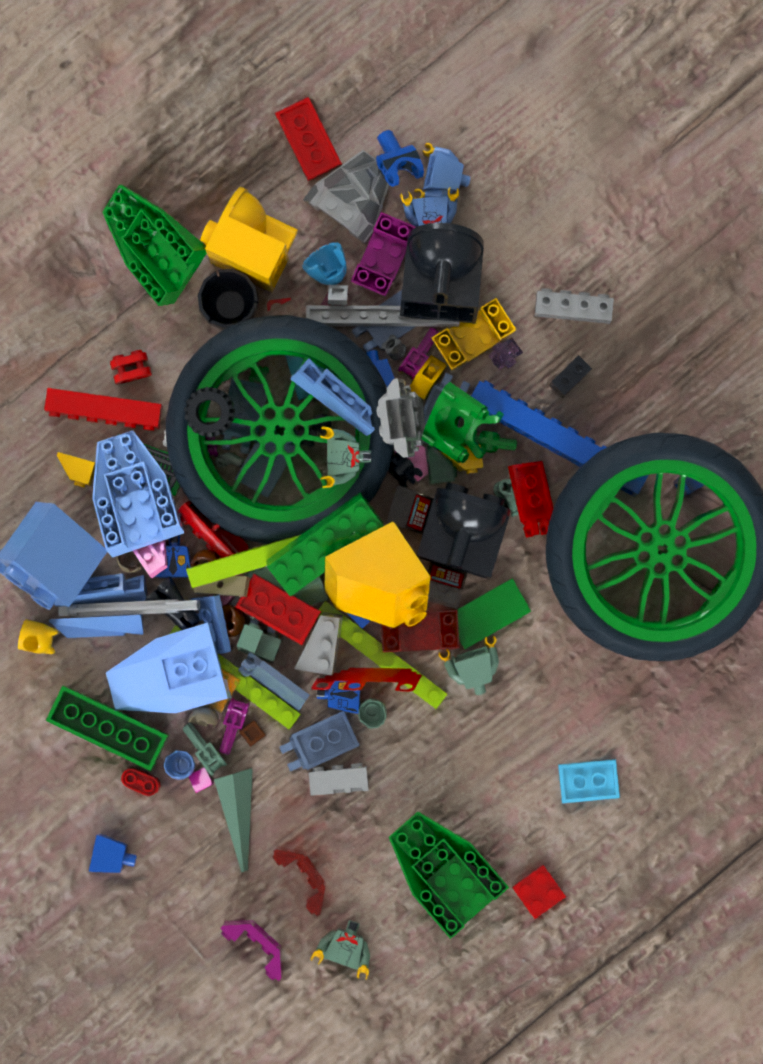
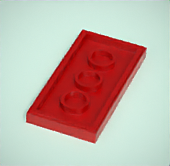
(308, 139)
(278, 610)

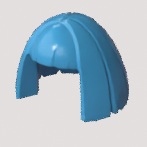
(327, 264)

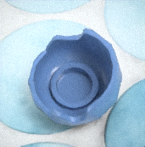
(179, 765)

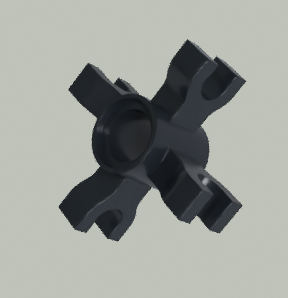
(403, 470)

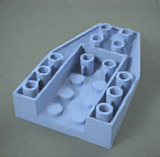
(132, 496)
(170, 674)

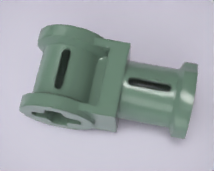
(508, 495)

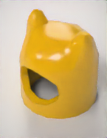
(36, 637)

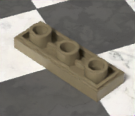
(231, 587)

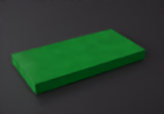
(490, 613)

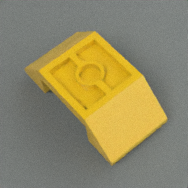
(470, 340)

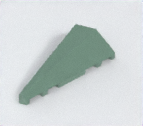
(235, 799)

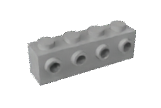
(573, 306)

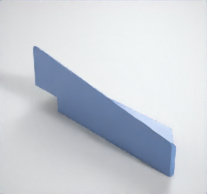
(112, 589)
(99, 626)

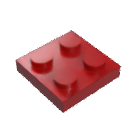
(538, 891)

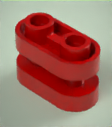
(136, 358)
(140, 781)

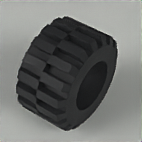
(192, 412)

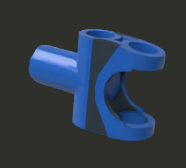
(397, 159)

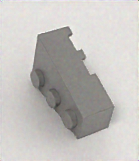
(323, 645)
(338, 779)

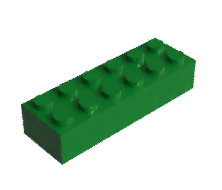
(305, 556)
(107, 728)

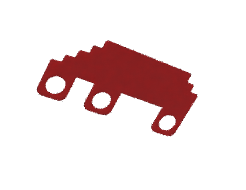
(364, 675)

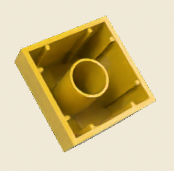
(378, 579)

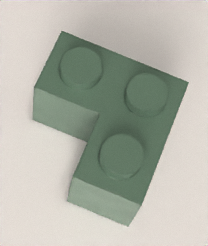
(258, 643)

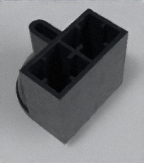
(442, 273)
(464, 530)

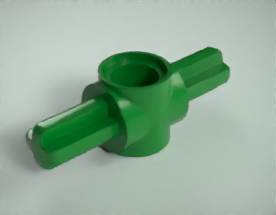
(492, 442)

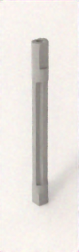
(128, 608)

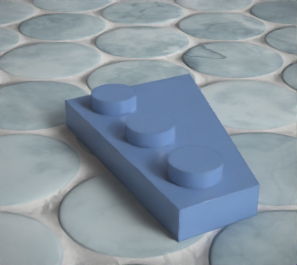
(212, 612)

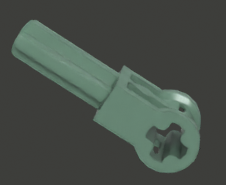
(206, 752)

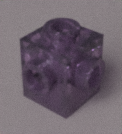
(505, 354)

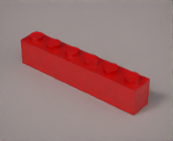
(104, 408)

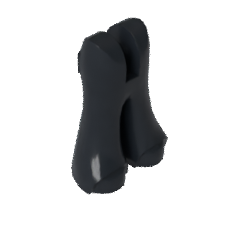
(167, 591)

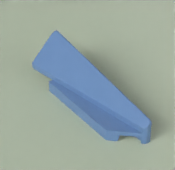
(334, 395)

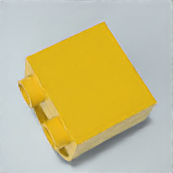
(249, 240)

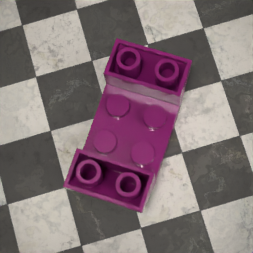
(383, 255)
(234, 929)

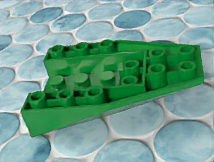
(153, 245)
(444, 872)

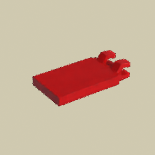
(532, 496)

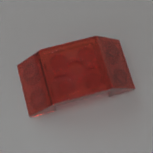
(435, 632)
(285, 857)

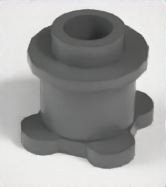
(394, 348)

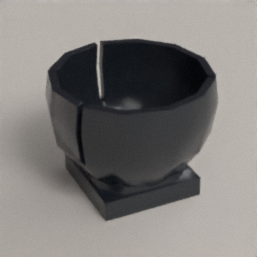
(227, 298)

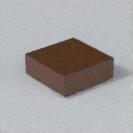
(252, 733)

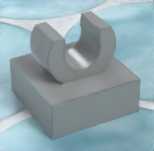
(338, 295)

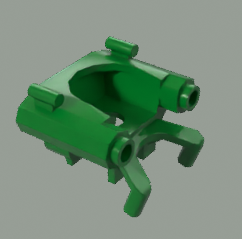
(442, 423)

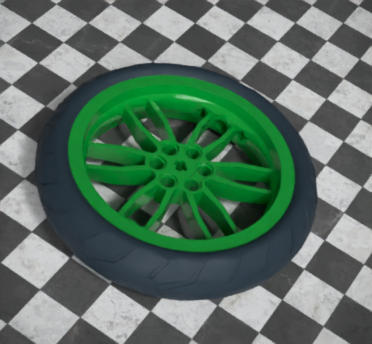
(228, 356)
(590, 494)

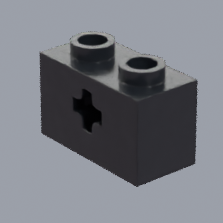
(570, 376)

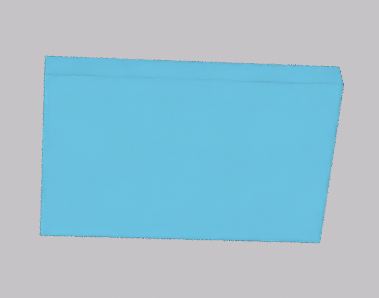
(588, 781)

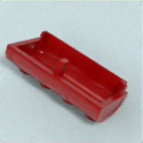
(216, 538)

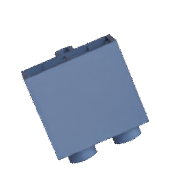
(50, 556)

